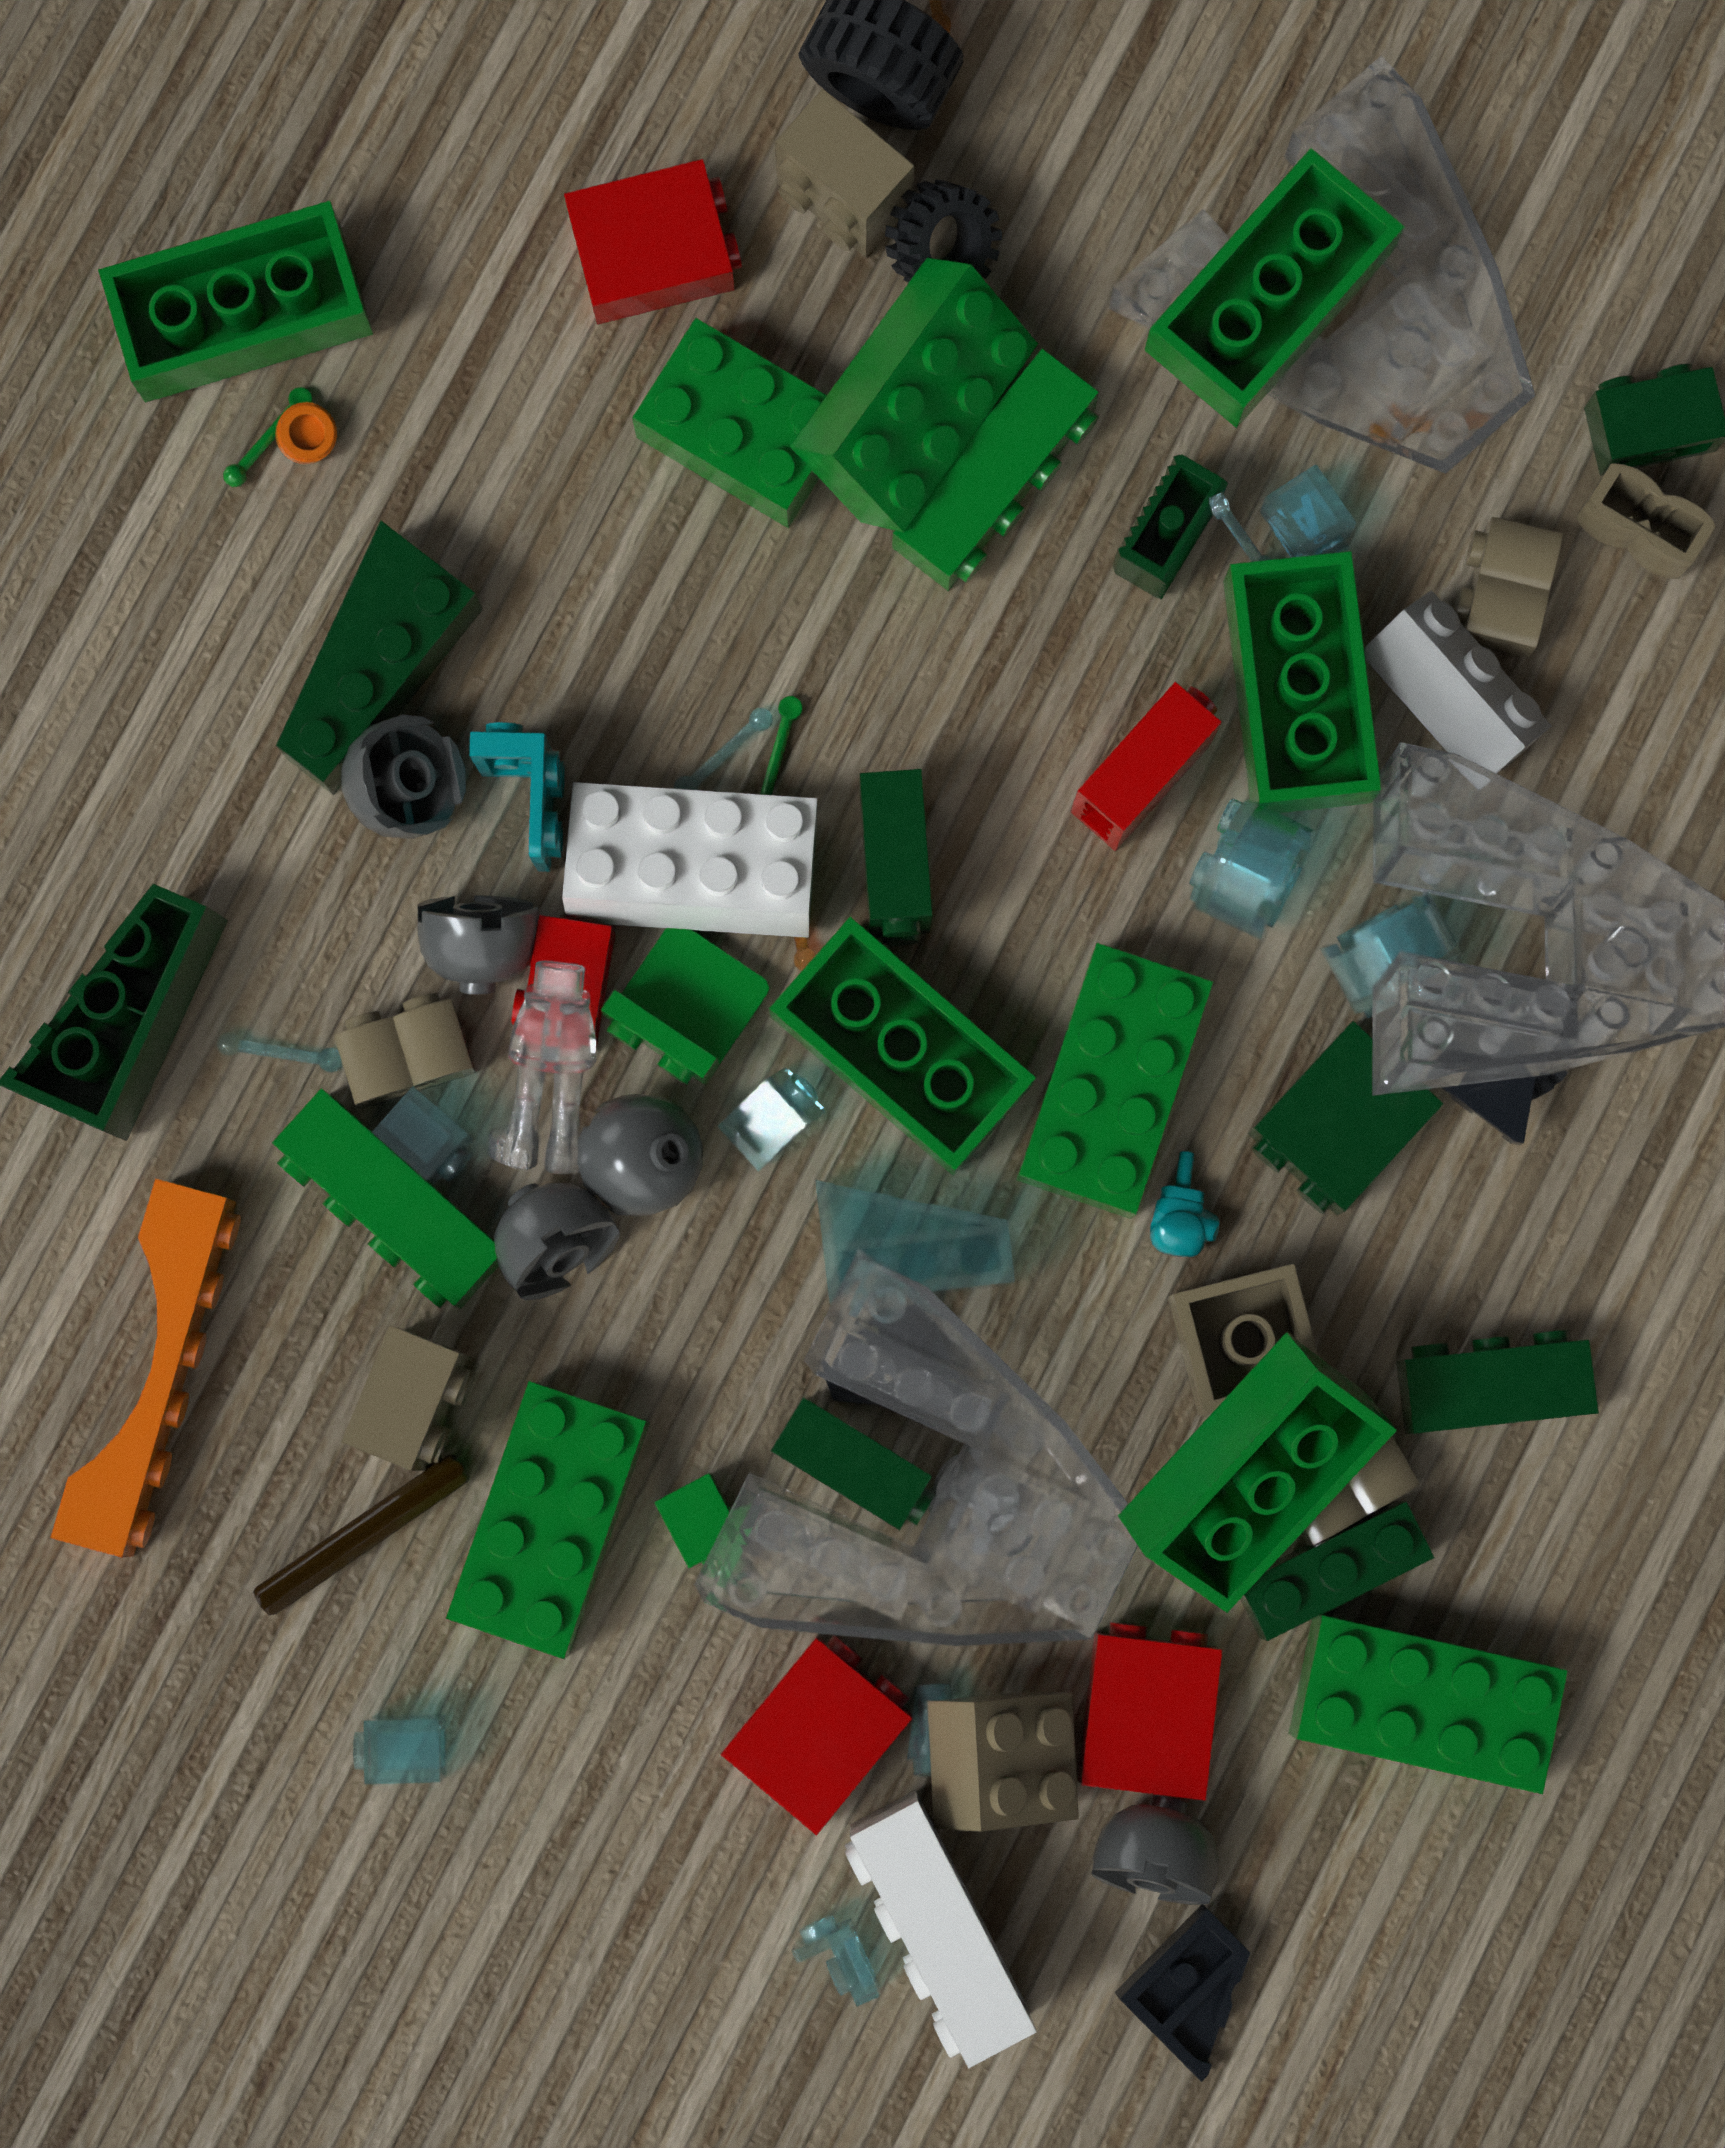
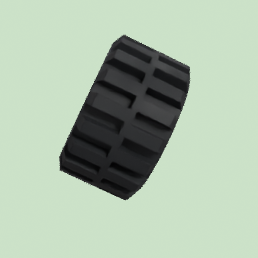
(882, 60)

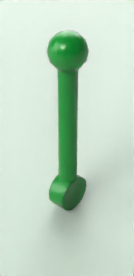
(235, 474)
(789, 711)

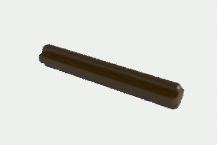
(361, 1534)

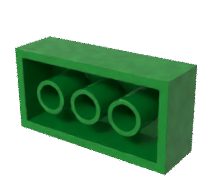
(1273, 287)
(235, 302)
(915, 394)
(1302, 682)
(901, 1046)
(1114, 1081)
(1256, 1473)
(548, 1520)
(1428, 1703)

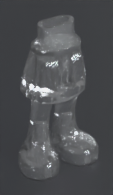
(555, 1037)

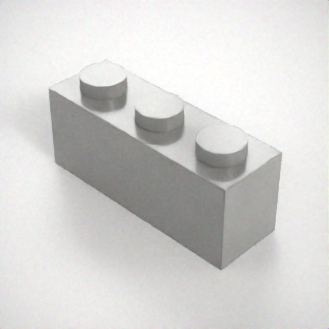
(1455, 685)

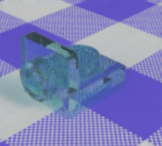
(772, 1117)
(849, 1966)

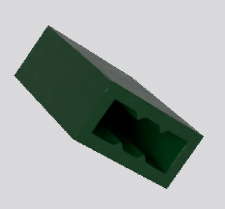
(895, 855)
(1334, 1129)
(854, 1465)

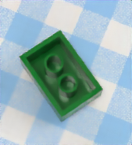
(732, 421)

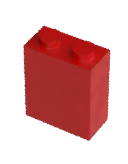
(653, 241)
(1146, 764)
(1150, 1712)
(818, 1732)

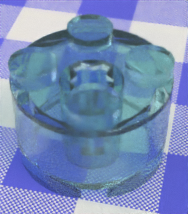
(1251, 868)
(1378, 940)

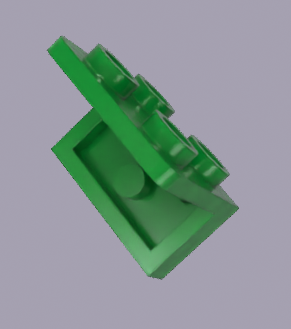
(686, 1004)

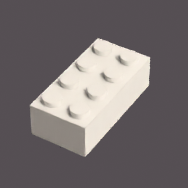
(690, 859)
(941, 1929)

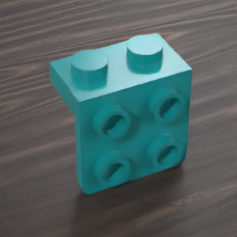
(511, 753)

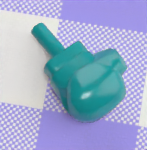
(1179, 1220)

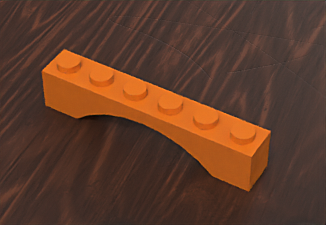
(110, 1495)

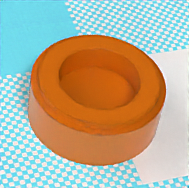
(306, 433)

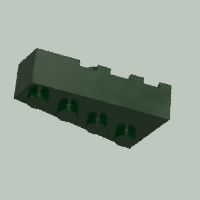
(378, 652)
(121, 1016)

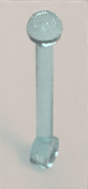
(1221, 510)
(759, 720)
(328, 1059)

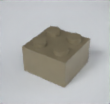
(841, 174)
(1233, 1326)
(409, 1400)
(1002, 1760)

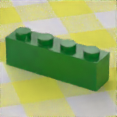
(997, 469)
(389, 1198)

